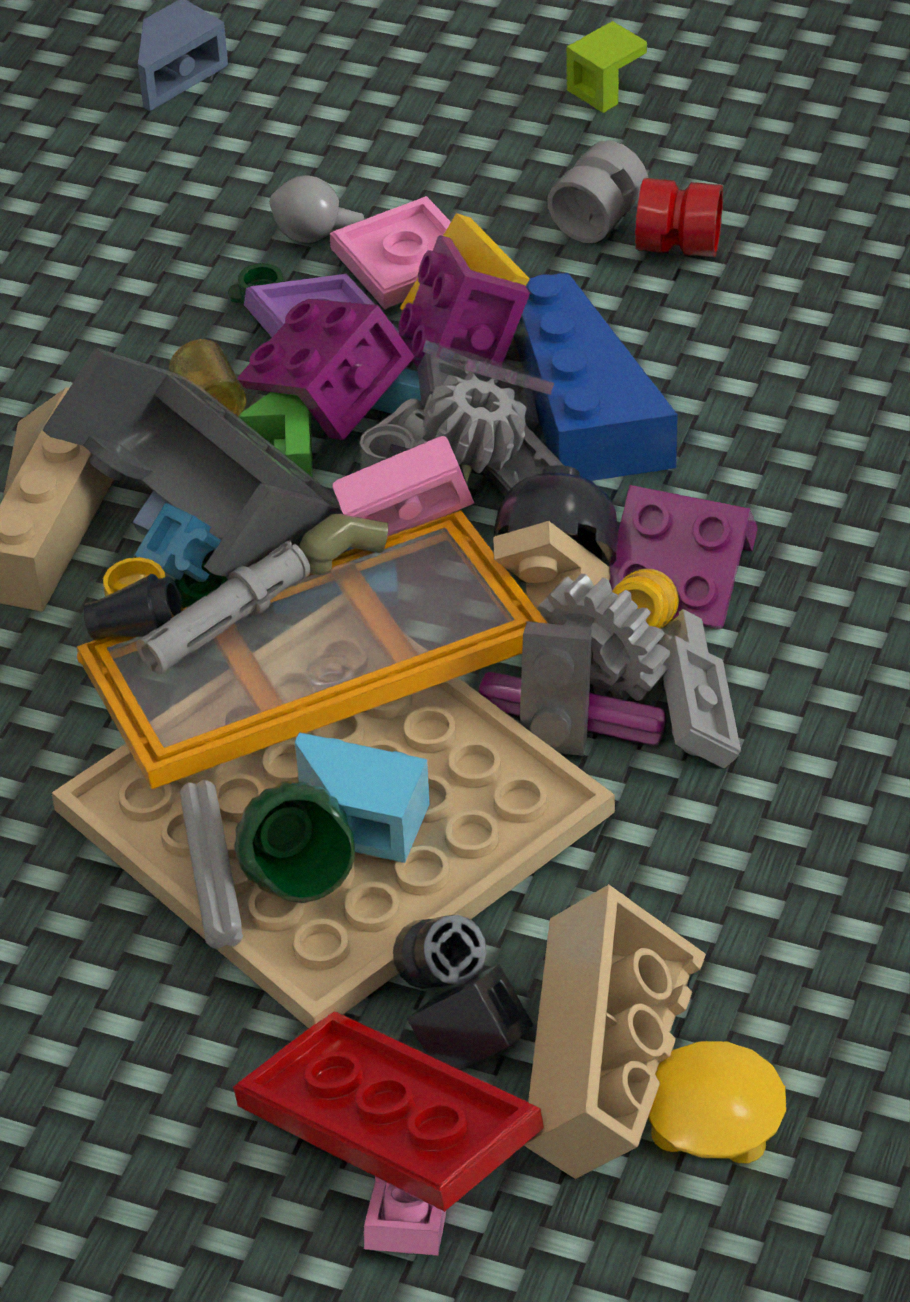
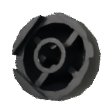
(567, 502)

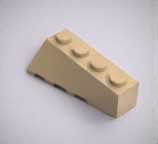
(44, 509)
(604, 1027)

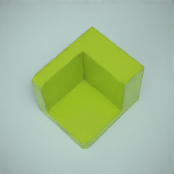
(596, 61)

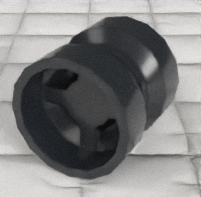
(423, 955)

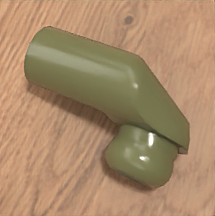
(336, 535)

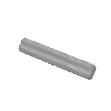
(211, 864)

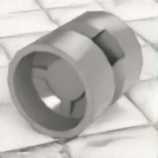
(597, 191)

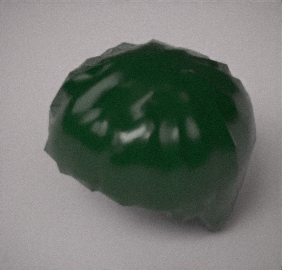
(295, 842)

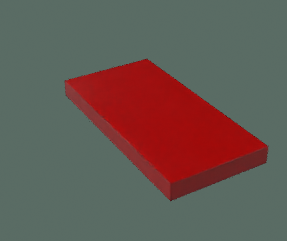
(389, 1109)

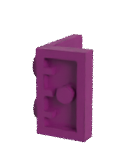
(461, 307)
(332, 358)
(688, 541)

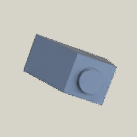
(178, 51)

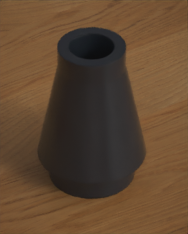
(133, 609)

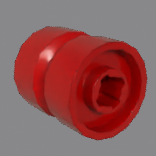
(679, 217)

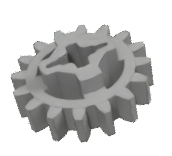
(623, 644)

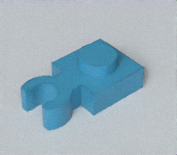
(178, 543)

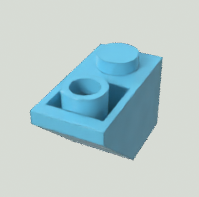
(376, 788)

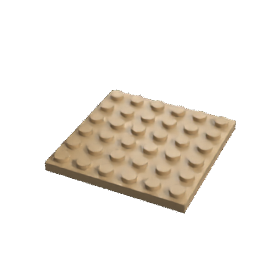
(493, 819)

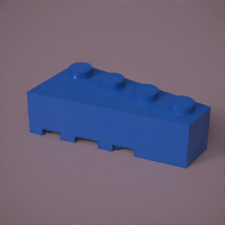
(603, 405)

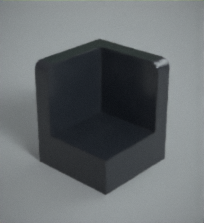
(471, 1020)

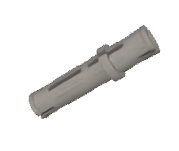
(243, 594)

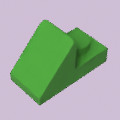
(284, 424)

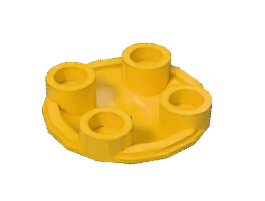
(717, 1102)

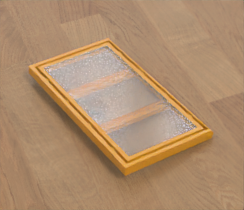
(319, 651)

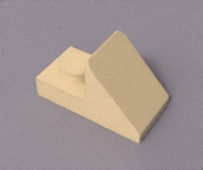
(544, 557)

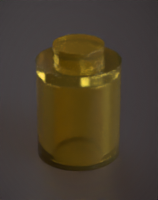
(209, 368)

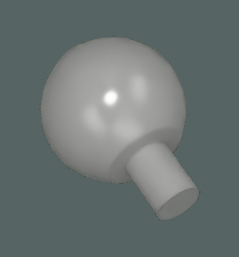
(309, 209)

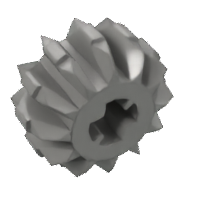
(477, 420)

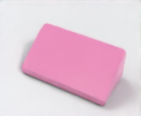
(406, 487)

